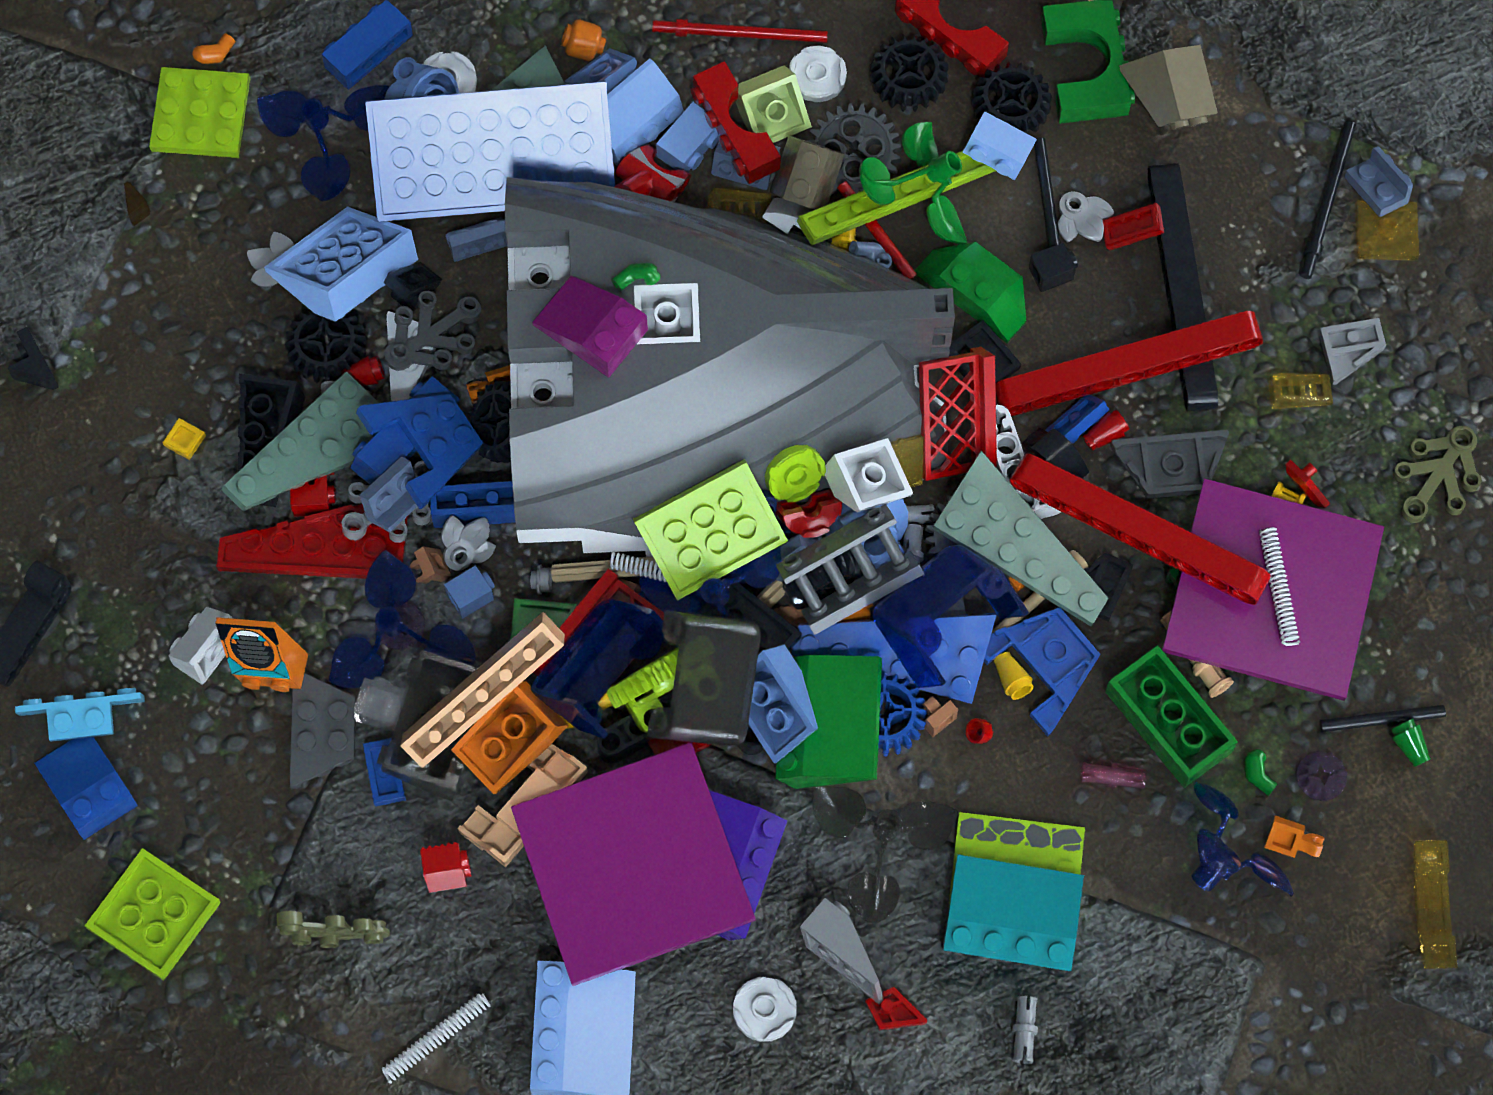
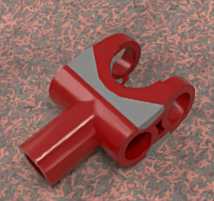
(645, 177)

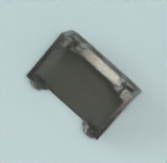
(710, 679)
(431, 681)

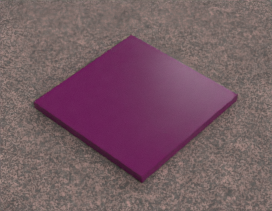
(1329, 581)
(632, 864)

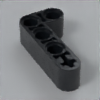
(31, 618)

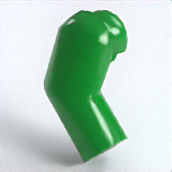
(636, 271)
(1256, 771)

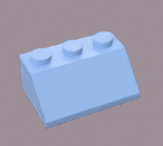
(641, 109)

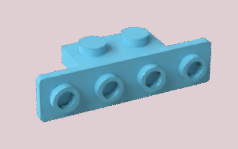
(80, 717)

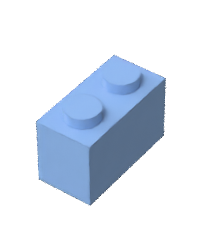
(687, 140)
(999, 145)

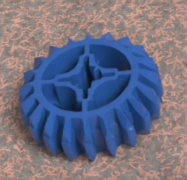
(898, 713)

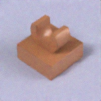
(432, 565)
(939, 716)

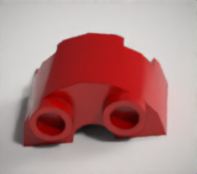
(813, 517)

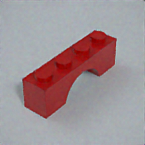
(976, 48)
(752, 152)

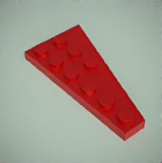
(308, 547)

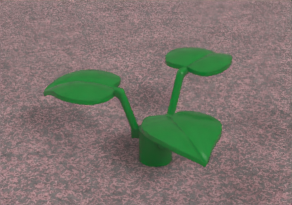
(920, 147)

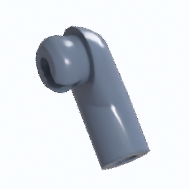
(871, 251)

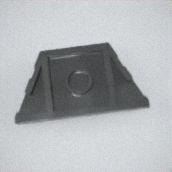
(1171, 462)
(320, 730)

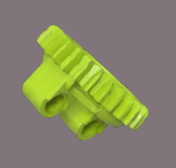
(651, 681)

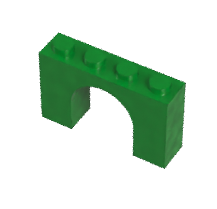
(1096, 25)

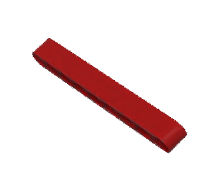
(1129, 363)
(1140, 529)

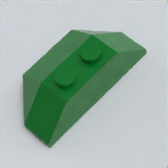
(980, 286)

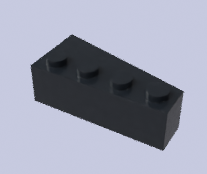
(265, 411)

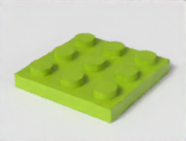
(199, 112)
(152, 914)

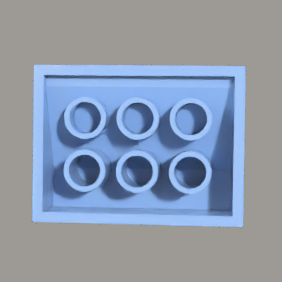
(343, 262)
(582, 1033)

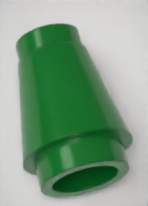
(1411, 742)

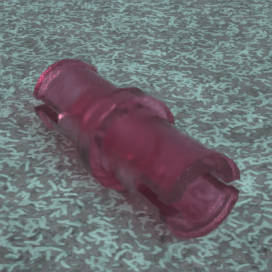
(1113, 775)

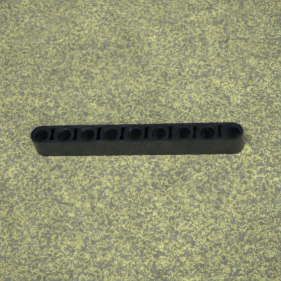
(1181, 278)

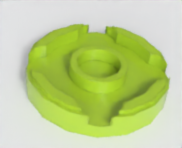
(795, 473)

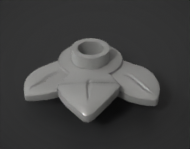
(1086, 219)
(262, 256)
(467, 539)

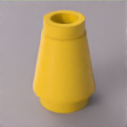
(1013, 677)

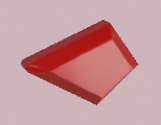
(1303, 481)
(894, 1011)

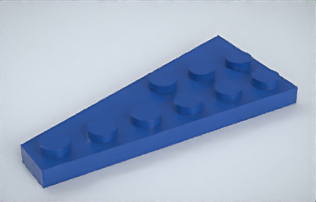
(957, 658)

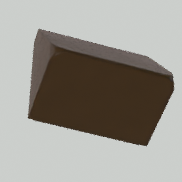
(136, 204)

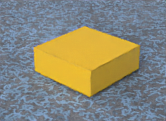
(184, 439)

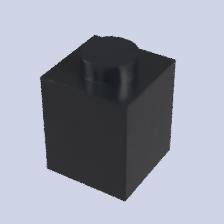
(1053, 267)

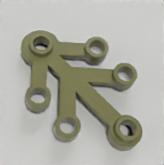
(1441, 470)
(332, 931)

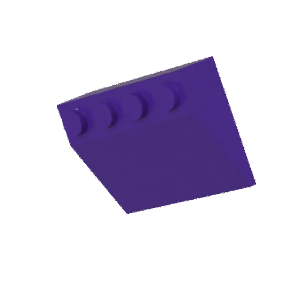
(753, 840)

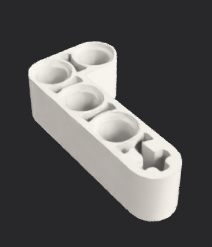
(1008, 462)

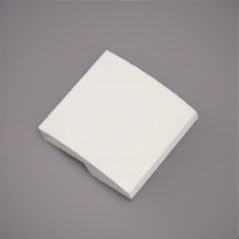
(784, 213)

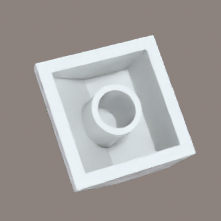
(867, 476)
(200, 647)

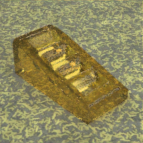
(739, 197)
(1282, 401)

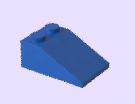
(86, 785)

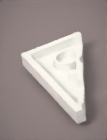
(404, 381)

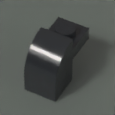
(1056, 450)

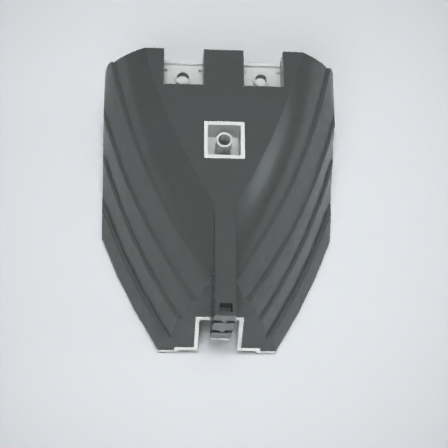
(742, 356)

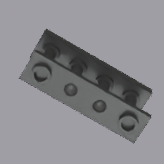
(863, 591)

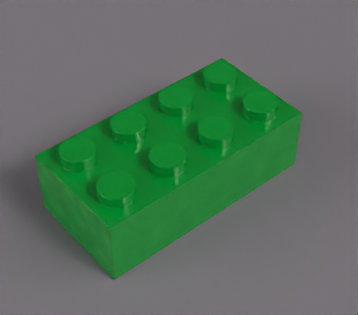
(1171, 716)

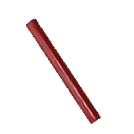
(883, 239)

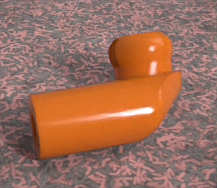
(214, 53)

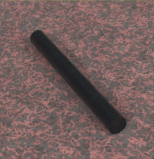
(1046, 192)
(1382, 718)

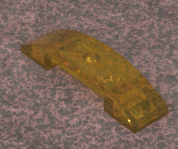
(1433, 905)

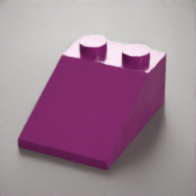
(592, 324)

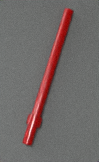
(683, 27)

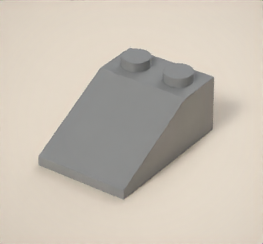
(834, 939)

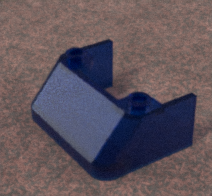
(909, 612)
(595, 659)

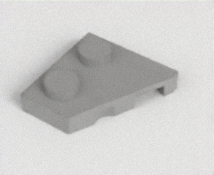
(1350, 346)

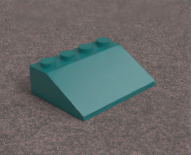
(1013, 913)

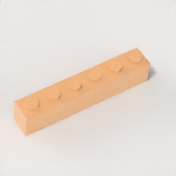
(482, 689)

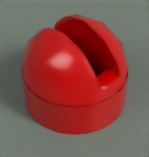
(976, 725)

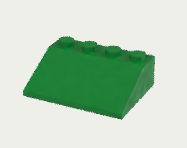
(847, 713)

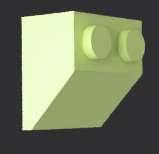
(773, 104)

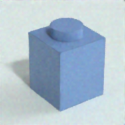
(470, 591)

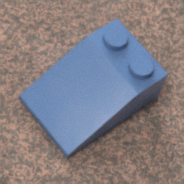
(780, 703)

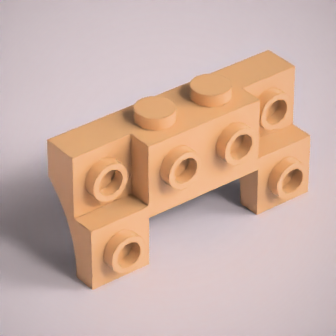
(501, 836)

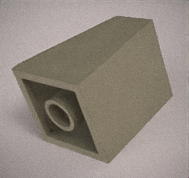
(1173, 86)
(807, 173)

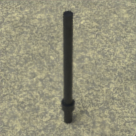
(1314, 247)

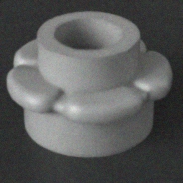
(541, 580)

